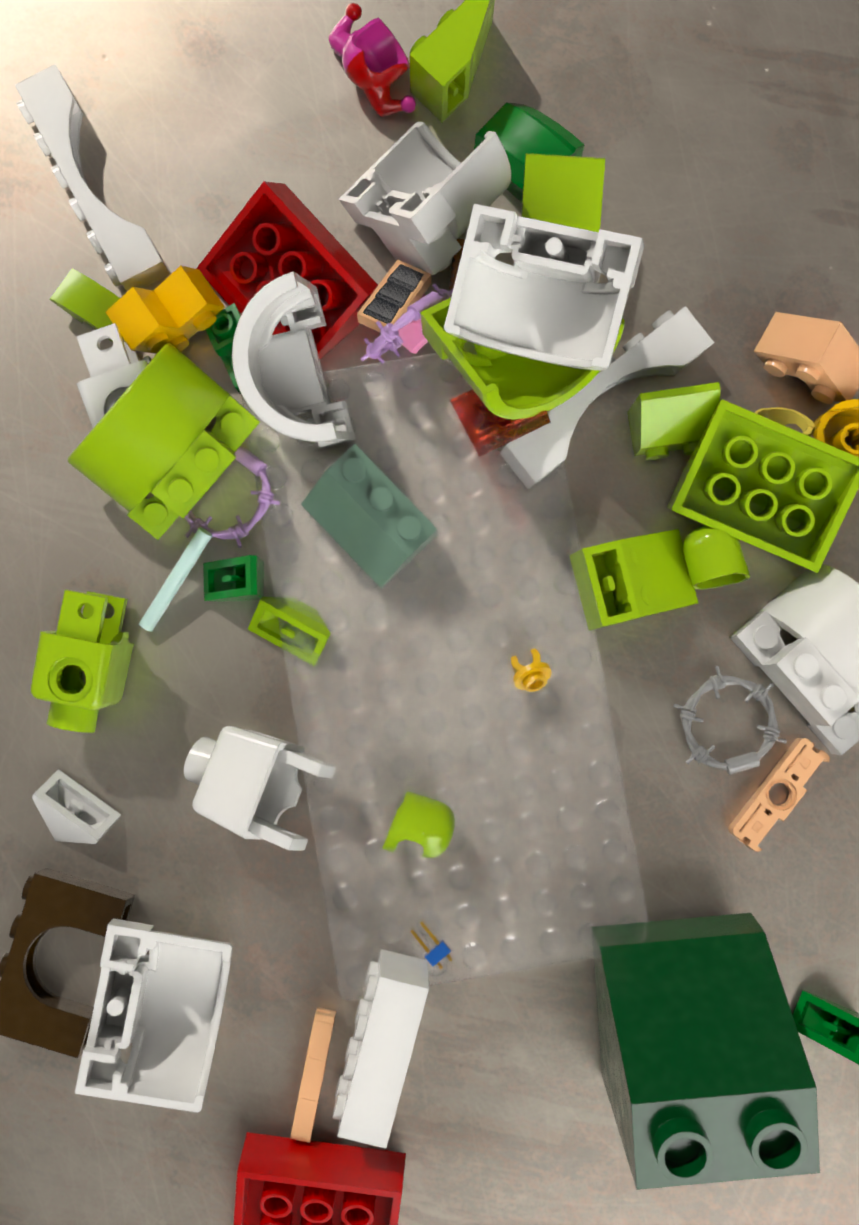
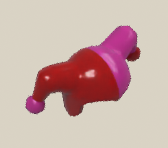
(372, 60)

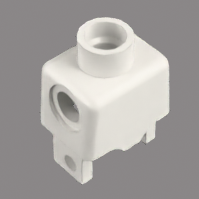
(109, 370)
(250, 782)

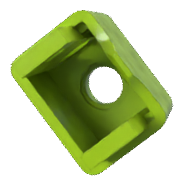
(82, 644)

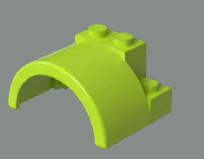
(505, 382)
(160, 443)

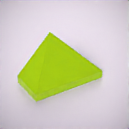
(266, 623)

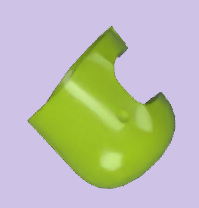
(714, 558)
(423, 822)

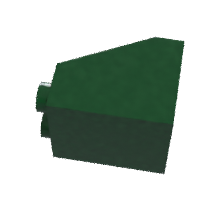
(702, 1053)

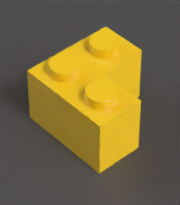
(168, 313)

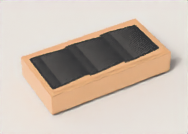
(393, 295)

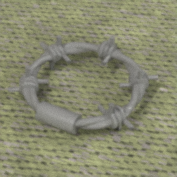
(741, 762)

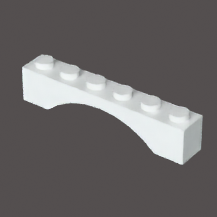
(59, 120)
(663, 352)

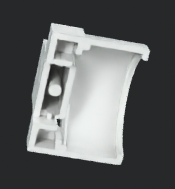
(425, 197)
(550, 297)
(283, 371)
(823, 664)
(163, 1006)

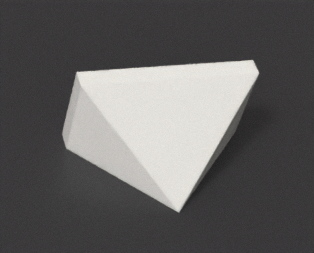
(73, 811)

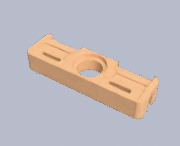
(759, 812)
(313, 1074)

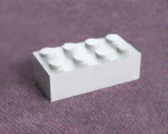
(381, 1048)

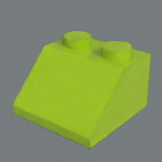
(671, 419)

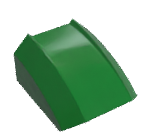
(529, 132)

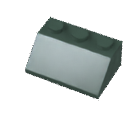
(369, 516)

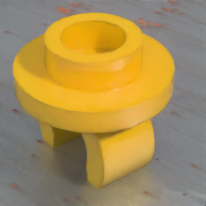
(531, 676)

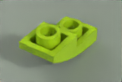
(84, 299)

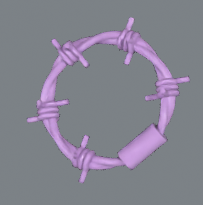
(390, 336)
(265, 498)

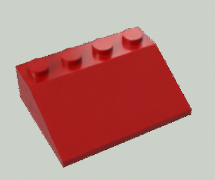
(283, 236)
(316, 1183)

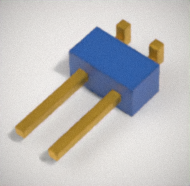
(438, 952)

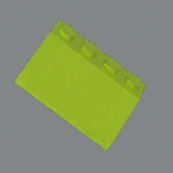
(767, 485)

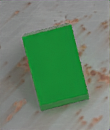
(234, 579)
(828, 1024)

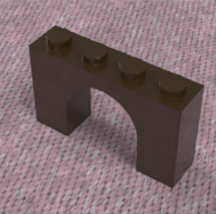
(26, 1006)

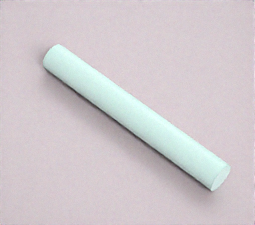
(175, 579)

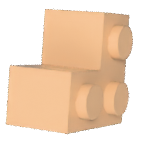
(814, 351)

